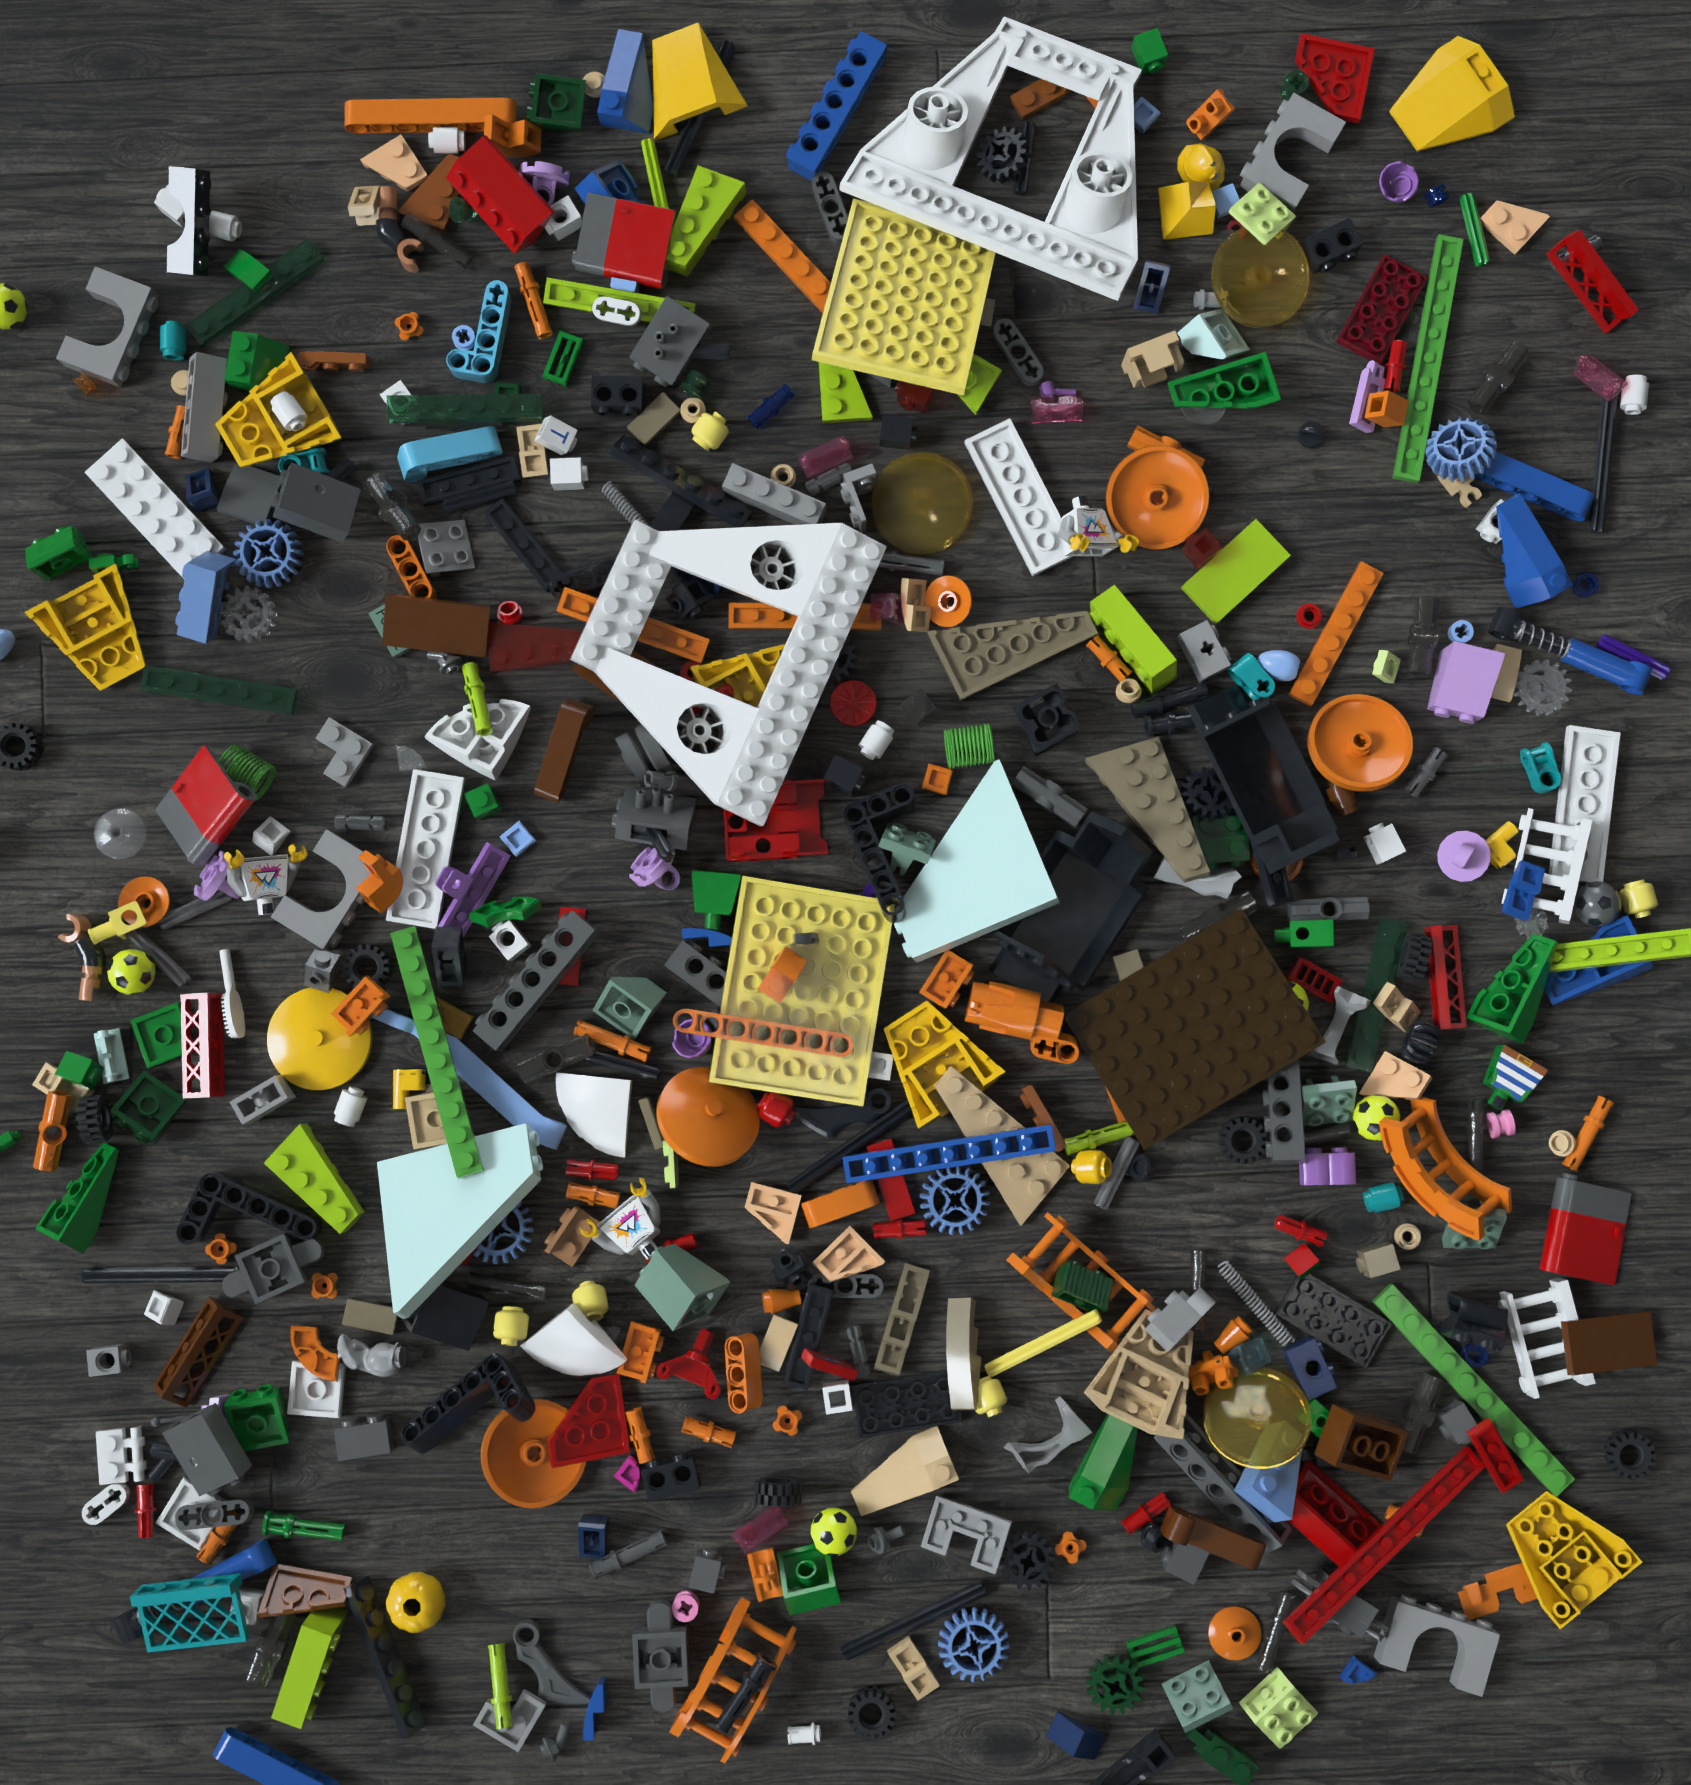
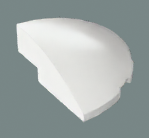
(481, 753)
(597, 1109)
(574, 1345)

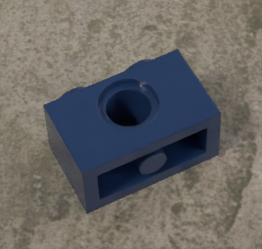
(1297, 1357)

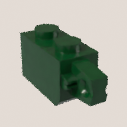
(1224, 1755)

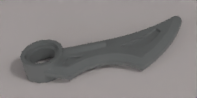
(552, 1683)

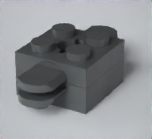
(272, 1267)
(1354, 1615)
(661, 1655)

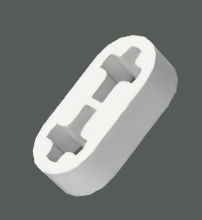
(615, 317)
(109, 1507)

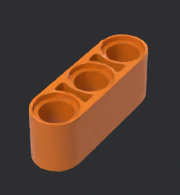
(404, 562)
(840, 1203)
(743, 1373)

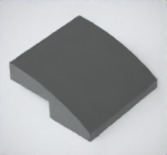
(249, 494)

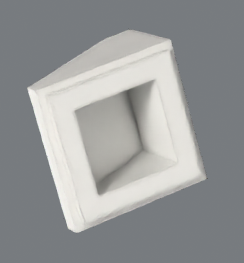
(270, 835)
(163, 1308)

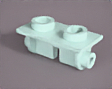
(111, 1055)

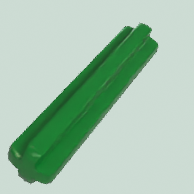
(1474, 229)

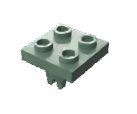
(906, 846)
(1328, 1102)
(1493, 1227)
(1197, 1696)

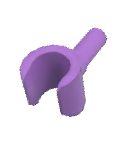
(1047, 390)

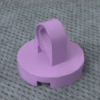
(545, 177)
(1463, 856)
(650, 868)
(214, 879)

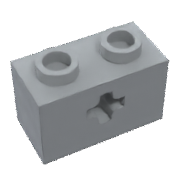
(1204, 664)
(262, 1099)

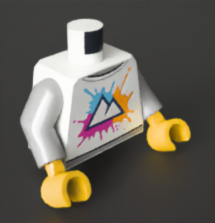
(1089, 532)
(263, 876)
(630, 1225)

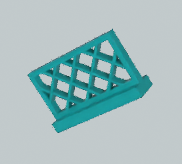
(182, 1592)

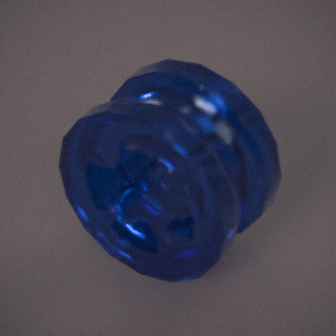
(1436, 195)
(1593, 581)
(1480, 1361)

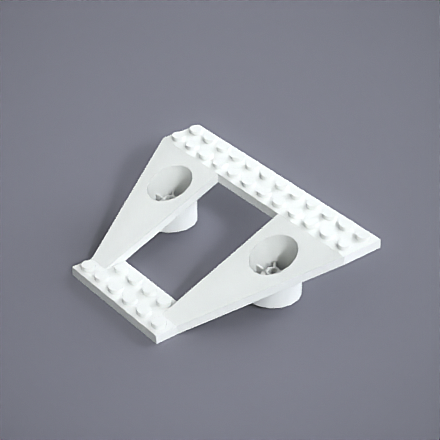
(1094, 216)
(755, 745)

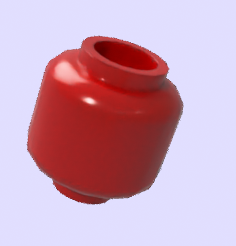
(776, 1109)

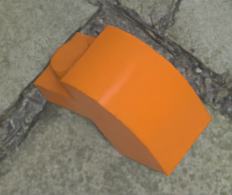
(513, 139)
(383, 884)
(782, 974)

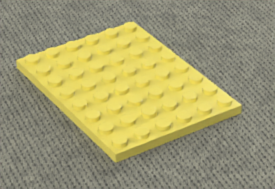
(904, 301)
(833, 992)

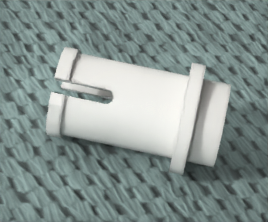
(804, 1734)

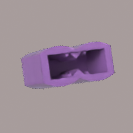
(1328, 1168)

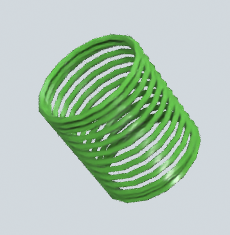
(950, 746)
(233, 768)

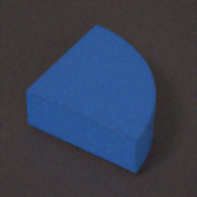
(1356, 1671)

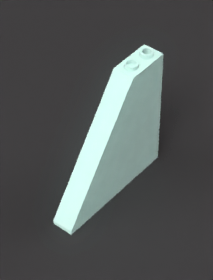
(977, 876)
(440, 1219)

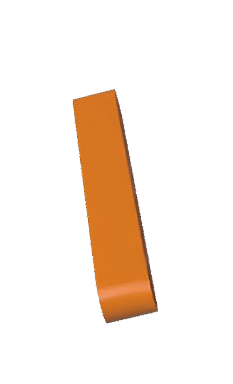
(422, 115)
(775, 1037)

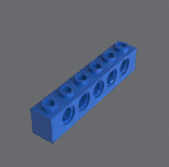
(863, 49)

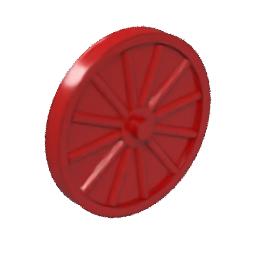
(853, 703)

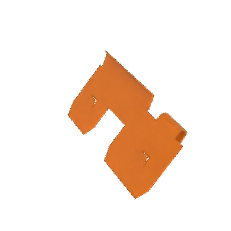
(1482, 1599)

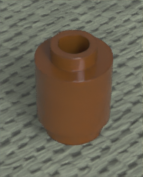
(1342, 800)

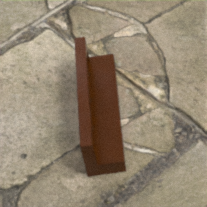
(189, 1349)

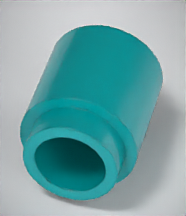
(173, 340)
(1383, 1197)

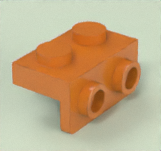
(946, 979)
(360, 1006)
(640, 1350)

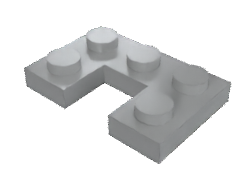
(953, 1516)

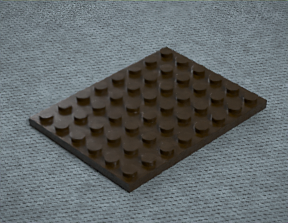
(1193, 1029)

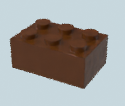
(1361, 1443)

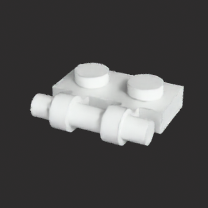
(112, 1455)

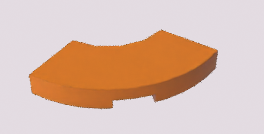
(312, 1353)

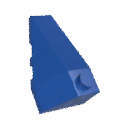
(1530, 560)
(1574, 983)

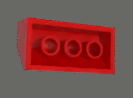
(500, 195)
(1329, 1515)

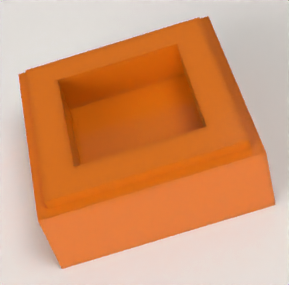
(937, 779)

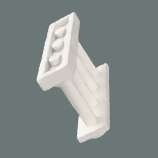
(1573, 858)
(1562, 1296)

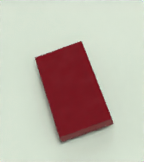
(1381, 309)

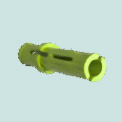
(475, 690)
(1091, 1139)
(500, 1686)

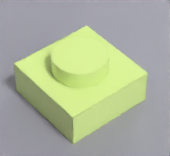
(1386, 666)

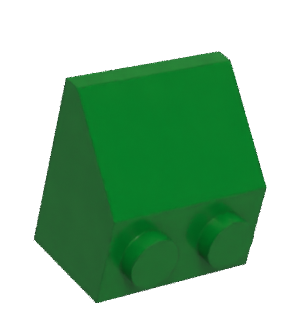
(252, 359)
(57, 553)
(807, 1579)

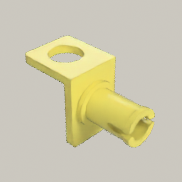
(115, 924)

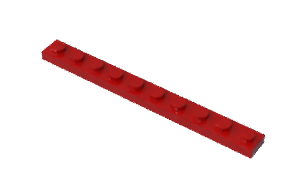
(1383, 1545)

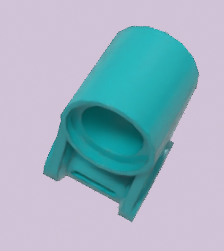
(307, 459)
(1249, 675)
(1539, 766)

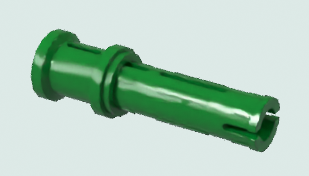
(289, 1522)

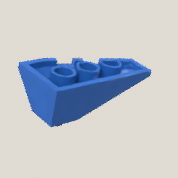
(626, 89)
(610, 181)

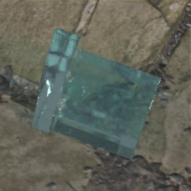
(1249, 1356)

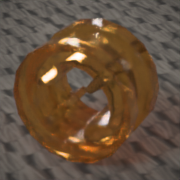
(85, 384)

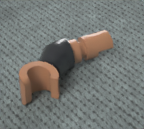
(389, 229)
(91, 955)

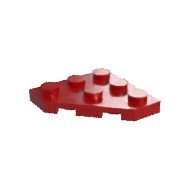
(1336, 73)
(592, 1425)

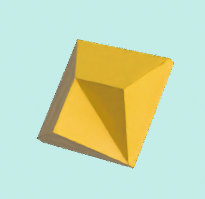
(1186, 210)

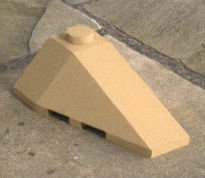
(909, 1472)

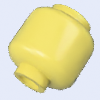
(710, 431)
(1638, 898)
(591, 1300)
(511, 1325)
(990, 1397)

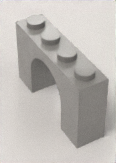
(1296, 120)
(112, 361)
(325, 927)
(1475, 1640)

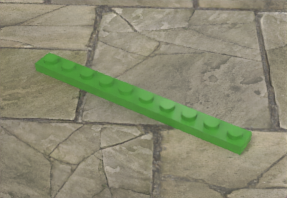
(1428, 358)
(437, 1053)
(1473, 1389)

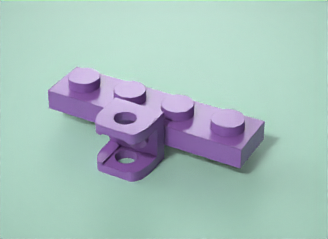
(471, 889)

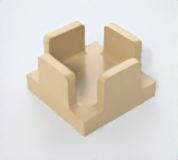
(1147, 360)
(424, 1121)

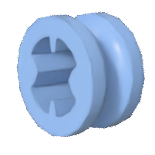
(460, 330)
(1468, 629)

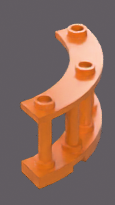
(1423, 1185)
(1044, 1279)
(712, 1674)

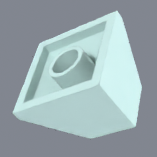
(1212, 336)

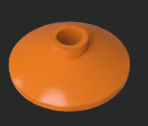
(938, 598)
(140, 890)
(1232, 1620)

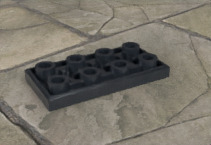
(1333, 1318)
(903, 1404)

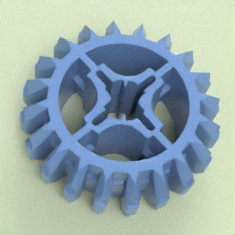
(1476, 451)
(263, 562)
(971, 1214)
(519, 1236)
(964, 1648)

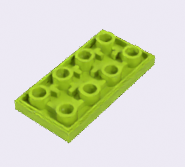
(1235, 571)

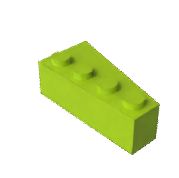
(702, 214)
(1134, 640)
(313, 1177)
(308, 1665)

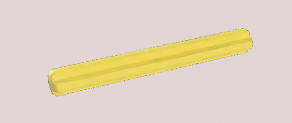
(1043, 1343)

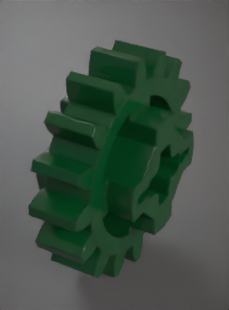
(1122, 1690)

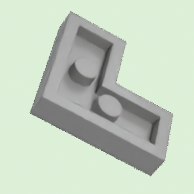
(349, 748)
(523, 1719)

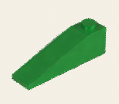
(1233, 385)
(1514, 996)
(79, 1212)
(1106, 1466)

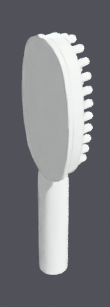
(232, 1001)

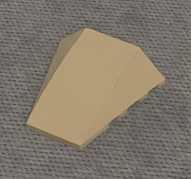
(1145, 1382)

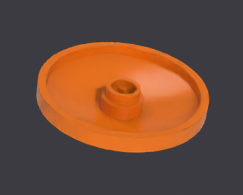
(1157, 496)
(1360, 742)
(707, 1119)
(518, 1458)

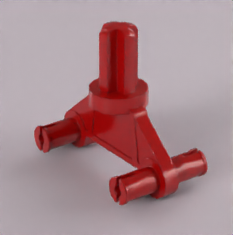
(694, 1366)

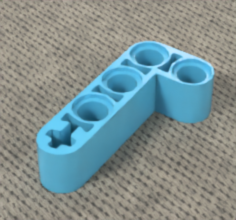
(485, 332)
(447, 451)

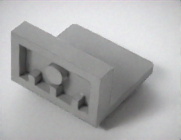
(860, 482)

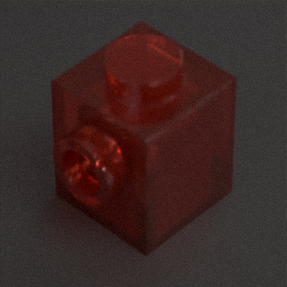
(913, 396)
(1201, 548)

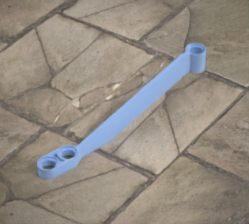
(489, 1085)

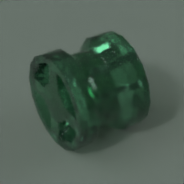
(1288, 86)
(462, 211)
(694, 384)

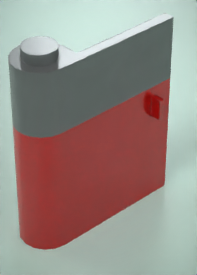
(624, 240)
(204, 807)
(1585, 1230)

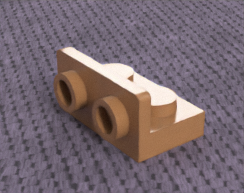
(568, 1241)

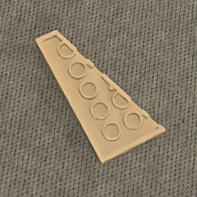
(1020, 1180)

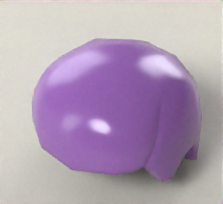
(1398, 182)
(689, 1044)

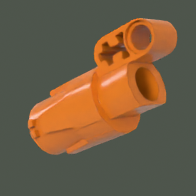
(1021, 1015)

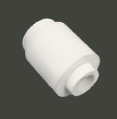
(447, 140)
(224, 226)
(1635, 394)
(288, 411)
(876, 740)
(350, 1106)

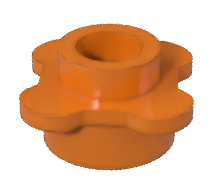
(406, 319)
(213, 1248)
(317, 1288)
(780, 1424)
(1069, 1539)

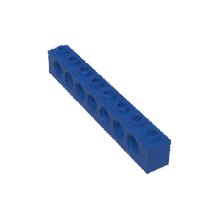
(949, 1153)

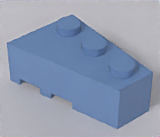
(202, 596)
(1271, 1489)

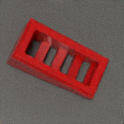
(1295, 969)

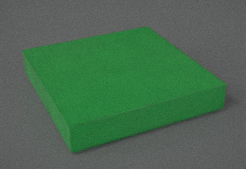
(160, 1035)

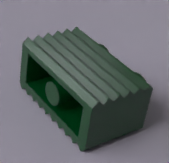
(1082, 1287)

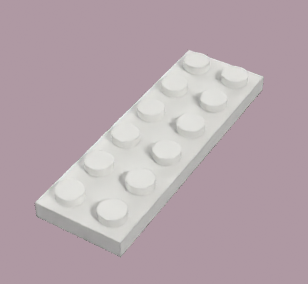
(1019, 495)
(152, 506)
(1586, 793)
(426, 846)

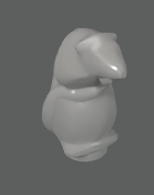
(380, 1360)

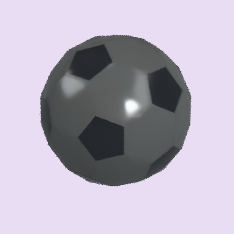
(1597, 904)

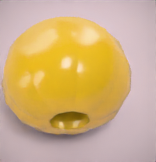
(426, 1591)

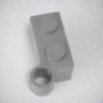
(1178, 1316)

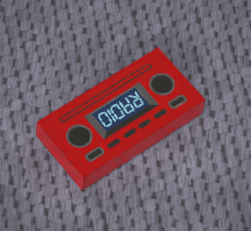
(829, 1364)

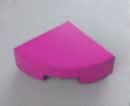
(629, 1473)

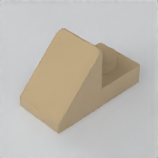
(365, 205)

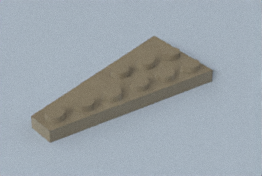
(995, 651)
(1149, 795)

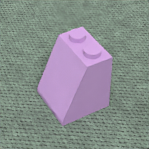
(1464, 681)

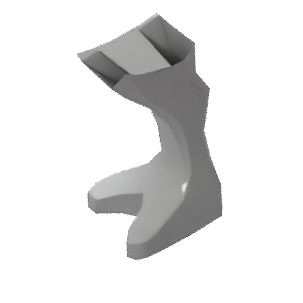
(1217, 884)
(1346, 1005)
(1042, 1453)

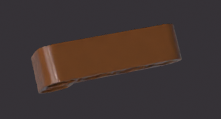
(562, 749)
(1212, 1537)

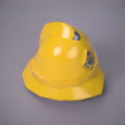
(1201, 164)

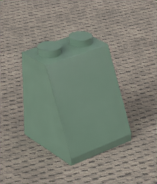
(680, 1286)

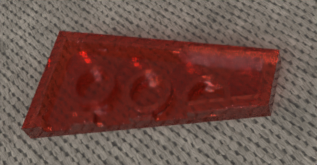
(528, 646)

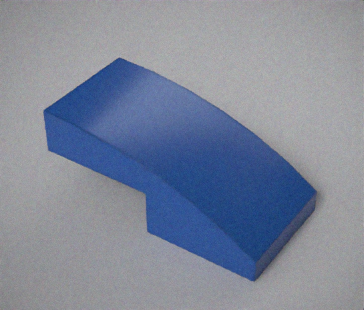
(1522, 889)
(715, 938)
(596, 1705)

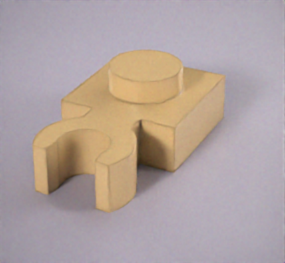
(1462, 488)

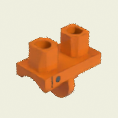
(1210, 114)
(1211, 1370)
(765, 1574)

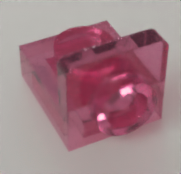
(887, 607)

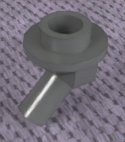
(448, 663)
(882, 1538)
(550, 1747)

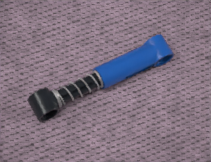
(1628, 675)
(247, 1563)

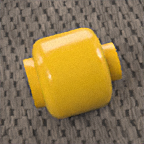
(1091, 1167)

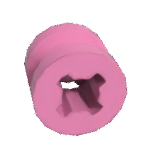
(1500, 1123)
(684, 1600)

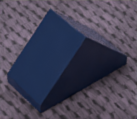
(1151, 286)
(202, 490)
(593, 1536)
(1075, 1737)

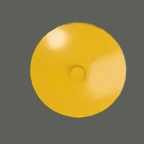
(312, 1045)

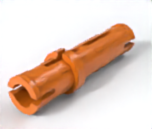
(530, 290)
(623, 1045)
(1588, 1132)

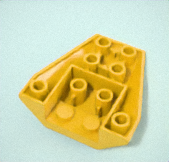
(1453, 97)
(1567, 1556)

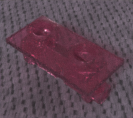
(1598, 377)
(1067, 409)
(825, 456)
(761, 1529)

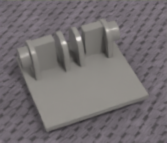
(445, 547)

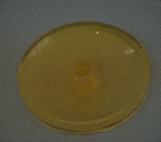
(1259, 281)
(922, 502)
(1258, 1419)

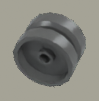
(642, 755)

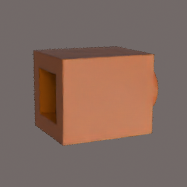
(1386, 409)

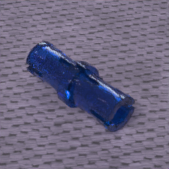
(770, 406)

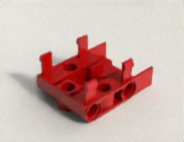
(789, 828)

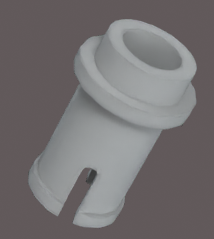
(1205, 299)

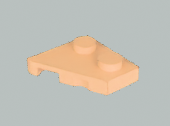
(396, 164)
(1512, 224)
(1396, 1079)
(774, 1208)
(847, 1257)

